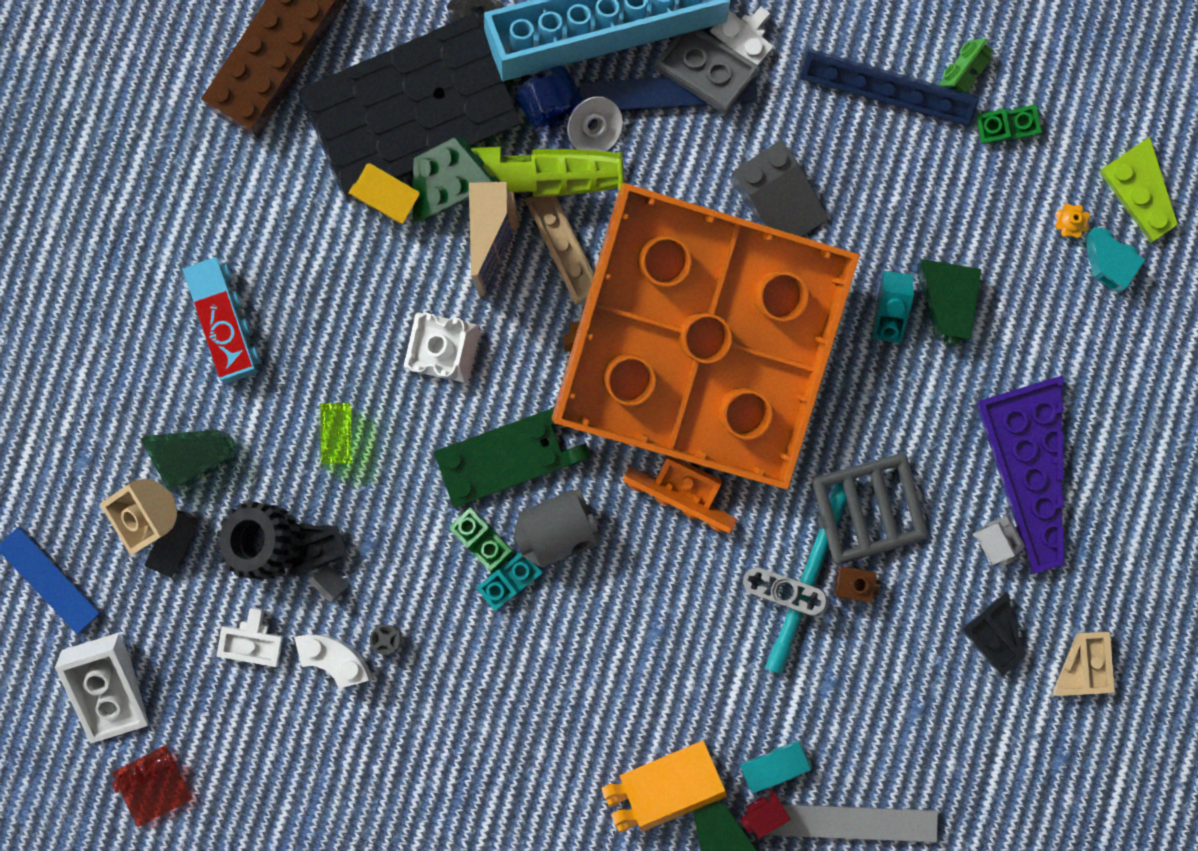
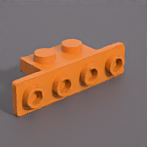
(685, 489)

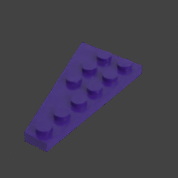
(1028, 453)

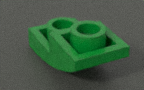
(1009, 125)
(481, 540)

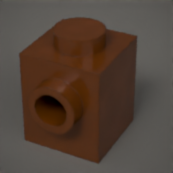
(856, 584)

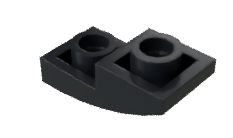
(171, 547)

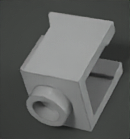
(1000, 540)

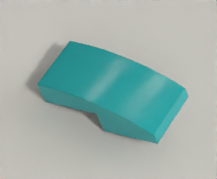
(509, 581)
(776, 767)

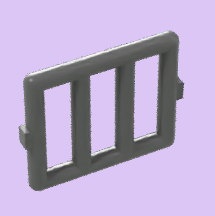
(847, 477)

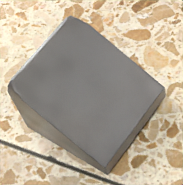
(329, 583)

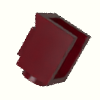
(764, 815)

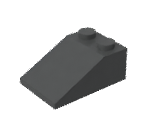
(779, 191)

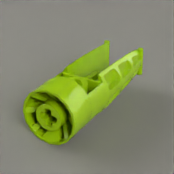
(555, 170)

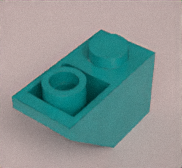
(1110, 260)
(893, 306)

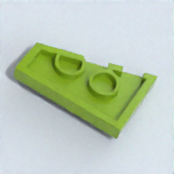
(1141, 189)

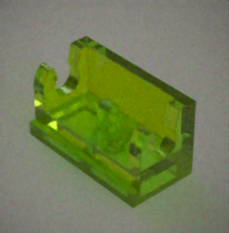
(334, 434)

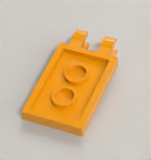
(665, 788)

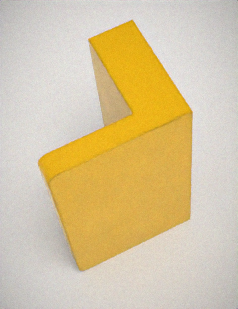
(384, 193)

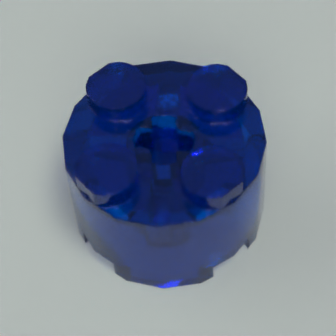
(548, 98)

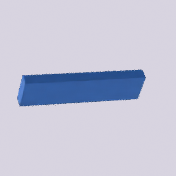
(49, 580)

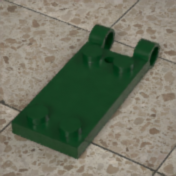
(504, 458)

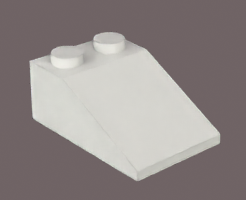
(102, 687)

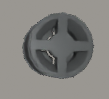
(382, 643)

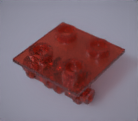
(151, 785)

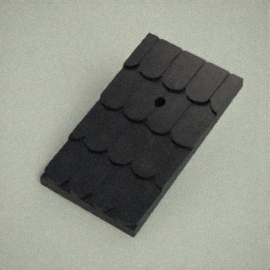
(387, 106)

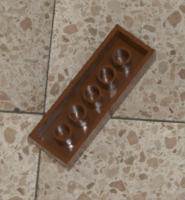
(269, 60)

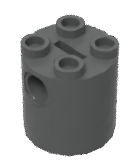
(556, 529)

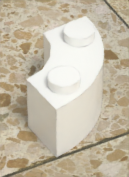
(333, 656)

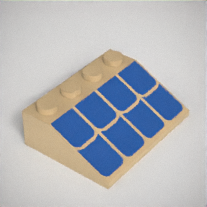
(491, 229)

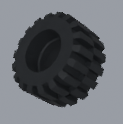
(238, 538)

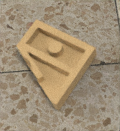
(1087, 666)

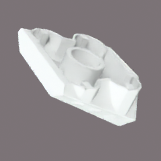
(442, 347)

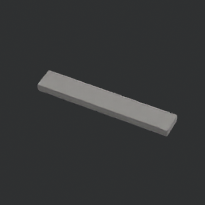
(859, 823)

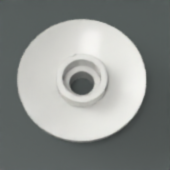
(606, 124)

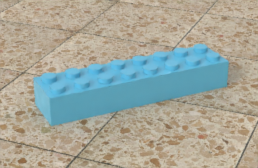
(562, 32)

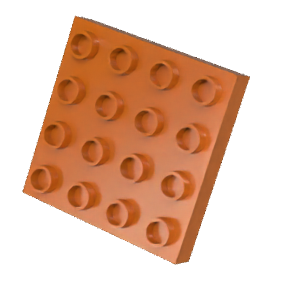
(704, 336)

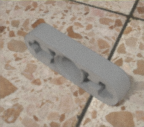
(768, 576)

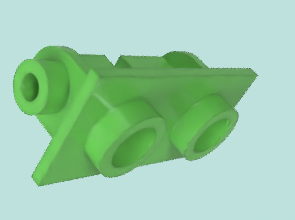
(973, 56)

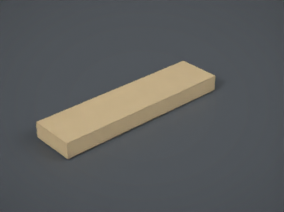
(562, 245)

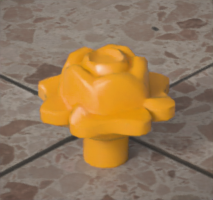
(1072, 220)

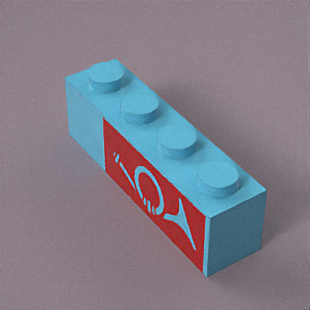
(221, 320)

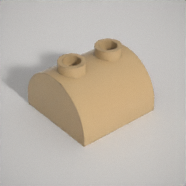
(141, 513)

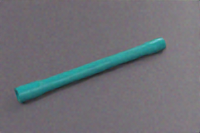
(782, 647)

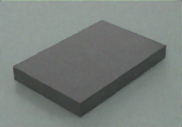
(707, 69)

